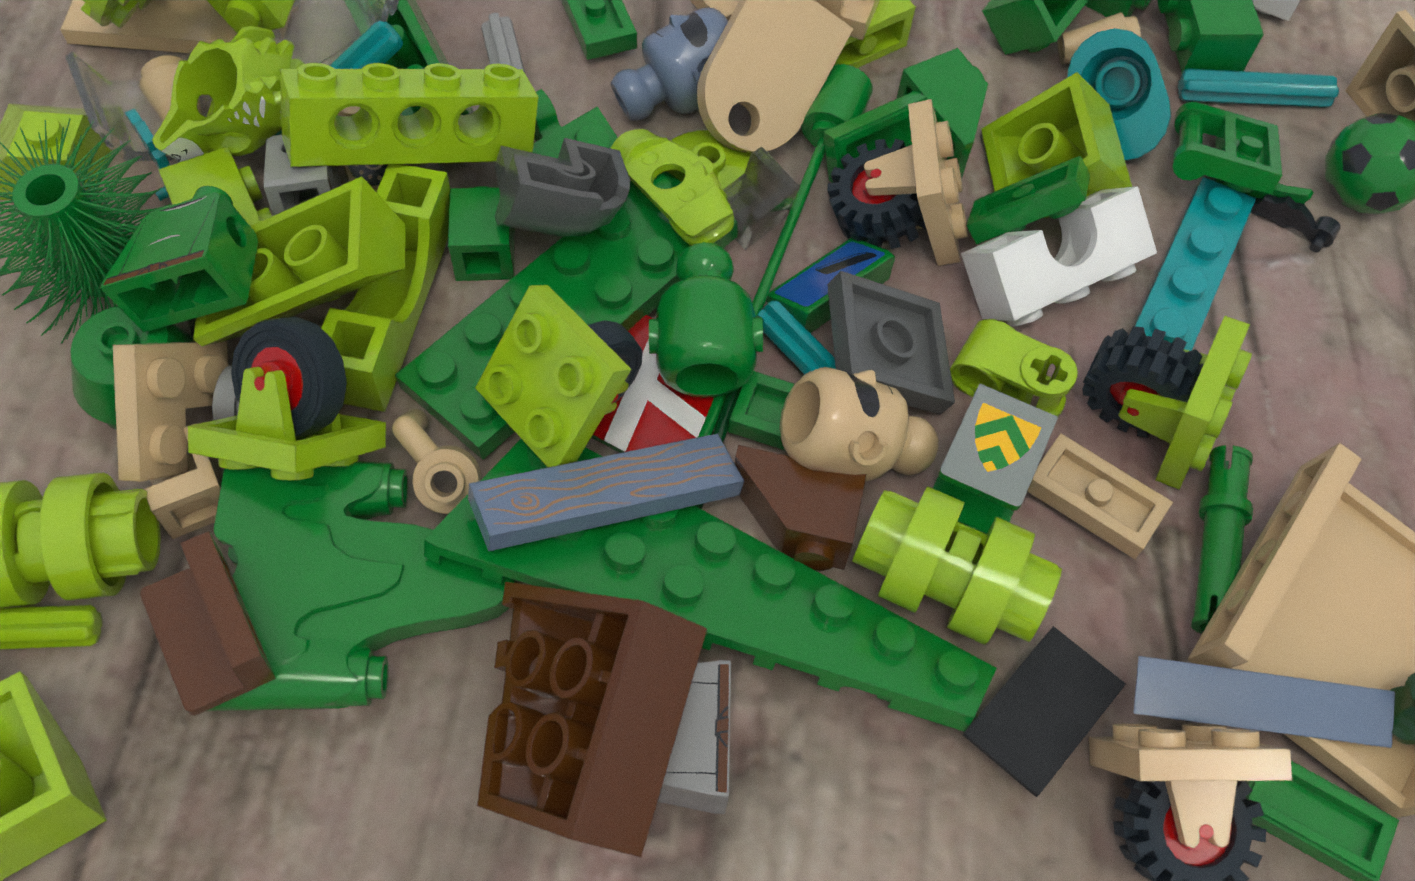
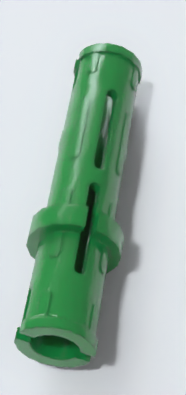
(1224, 517)

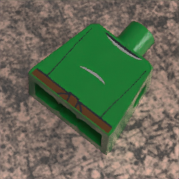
(184, 262)

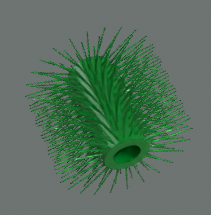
(68, 224)

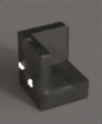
(760, 197)

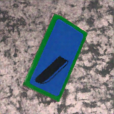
(807, 292)

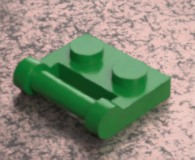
(1245, 150)

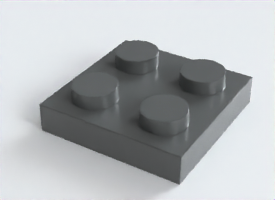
(893, 336)

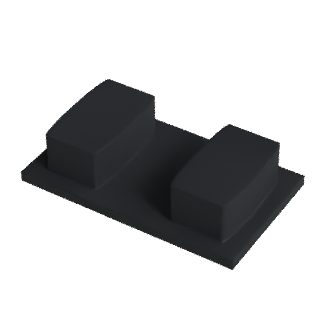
(1044, 711)

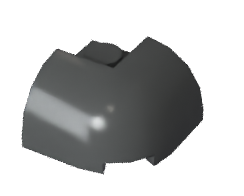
(562, 193)

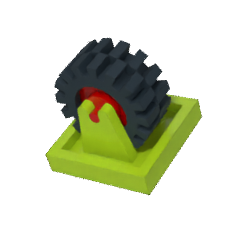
(1169, 390)

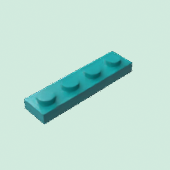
(1195, 262)

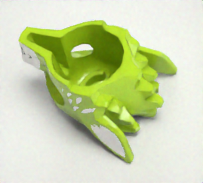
(244, 93)

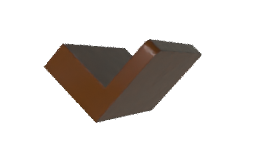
(206, 630)

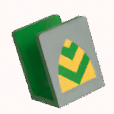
(994, 456)

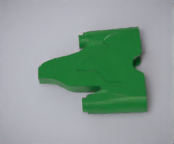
(336, 585)

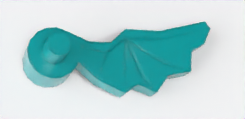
(146, 137)

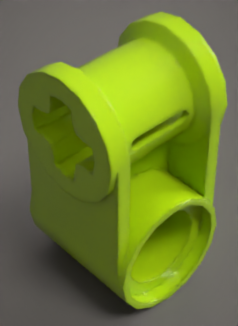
(1014, 366)

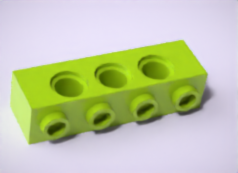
(381, 135)

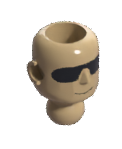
(854, 426)

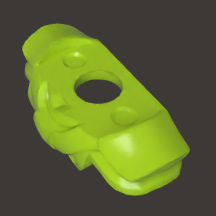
(695, 206)

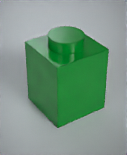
(475, 240)

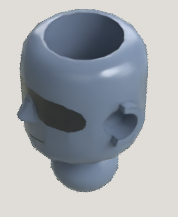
(672, 66)

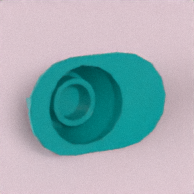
(1130, 81)

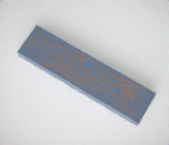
(602, 491)

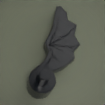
(1296, 215)

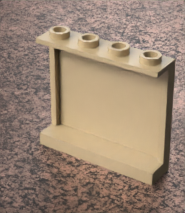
(1332, 604)

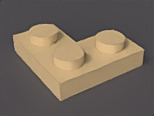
(151, 400)

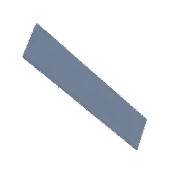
(1264, 702)

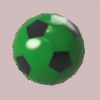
(1373, 164)

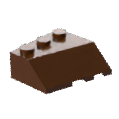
(586, 713)

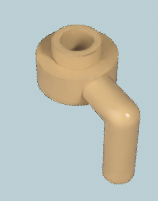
(430, 459)

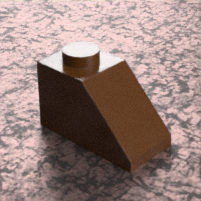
(801, 509)

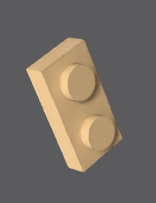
(1098, 496)

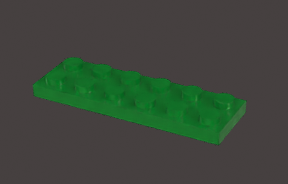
(600, 276)

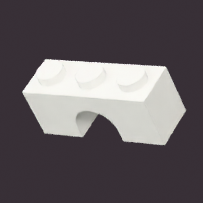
(1100, 241)

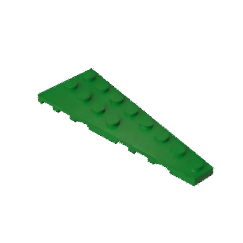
(739, 592)

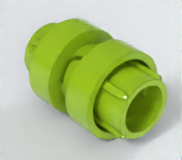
(74, 537)
(982, 576)

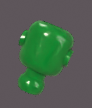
(705, 326)

